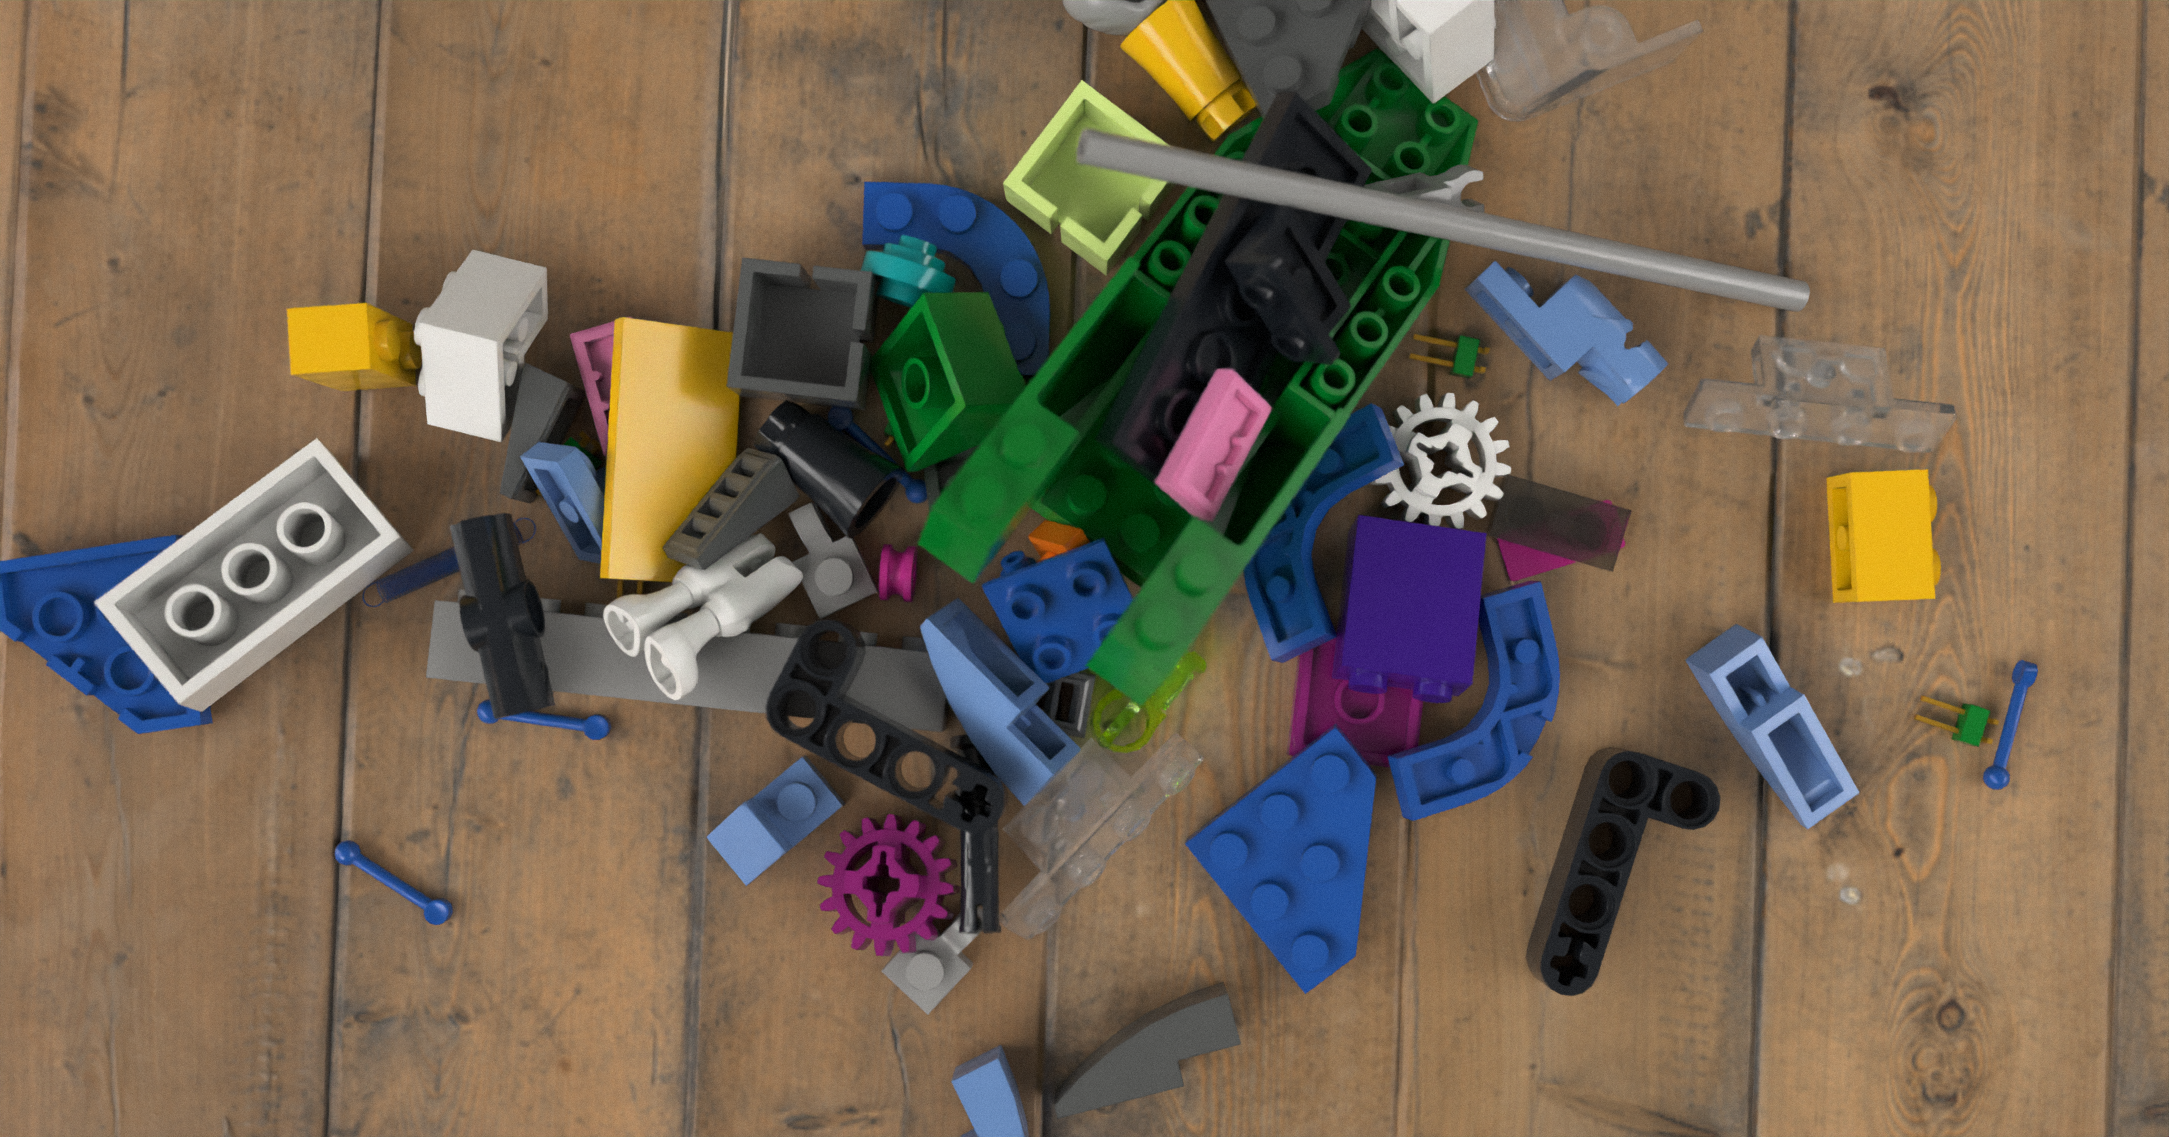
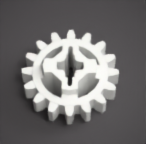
(1465, 475)

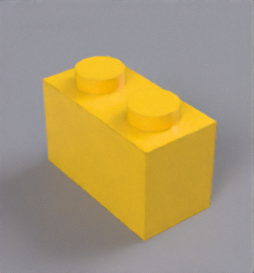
(352, 347)
(1882, 536)

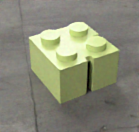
(1093, 205)

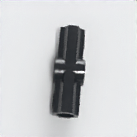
(502, 615)

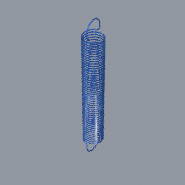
(453, 560)

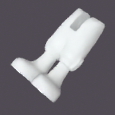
(730, 595)

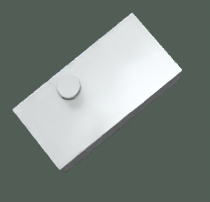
(254, 577)

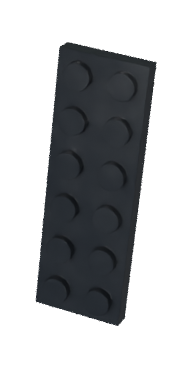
(1205, 317)

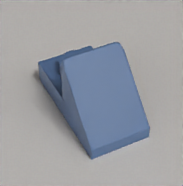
(572, 493)
(775, 820)

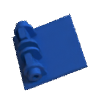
(1059, 606)

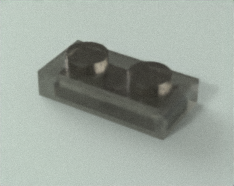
(1558, 523)

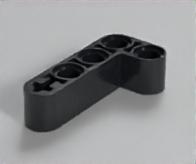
(892, 739)
(1607, 872)

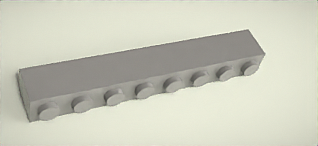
(731, 670)

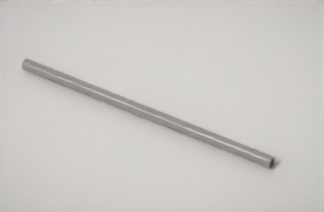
(1435, 219)

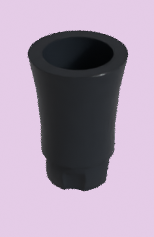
(830, 466)

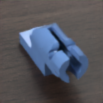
(1567, 329)

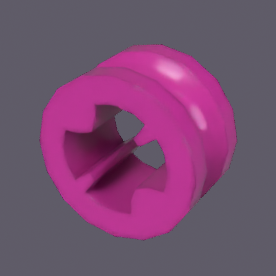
(898, 573)

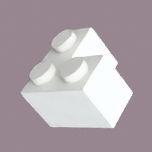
(1434, 40)
(478, 341)

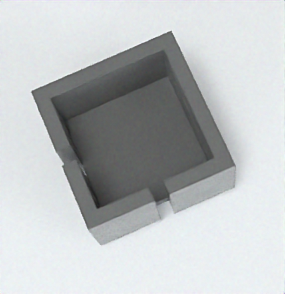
(803, 339)

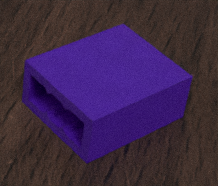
(1409, 608)

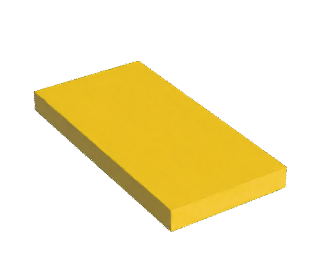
(666, 440)

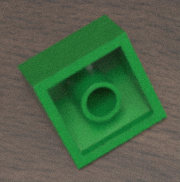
(945, 376)

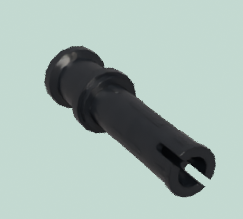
(978, 854)

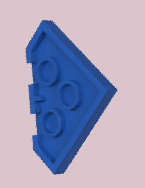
(53, 611)
(1298, 856)

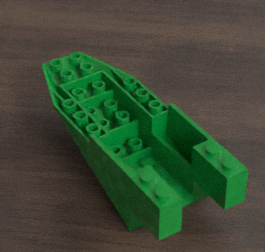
(1046, 444)

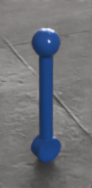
(844, 421)
(2023, 676)
(594, 727)
(435, 911)

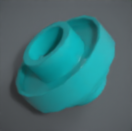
(908, 271)

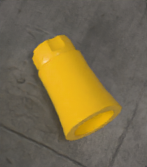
(1191, 66)

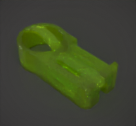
(1154, 716)

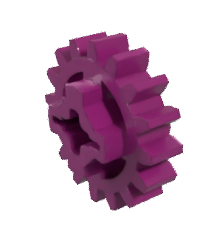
(888, 910)

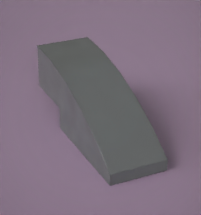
(1148, 1051)

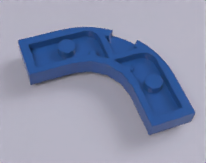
(982, 241)
(1282, 570)
(1512, 716)

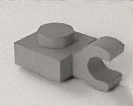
(1440, 188)
(833, 570)
(934, 967)

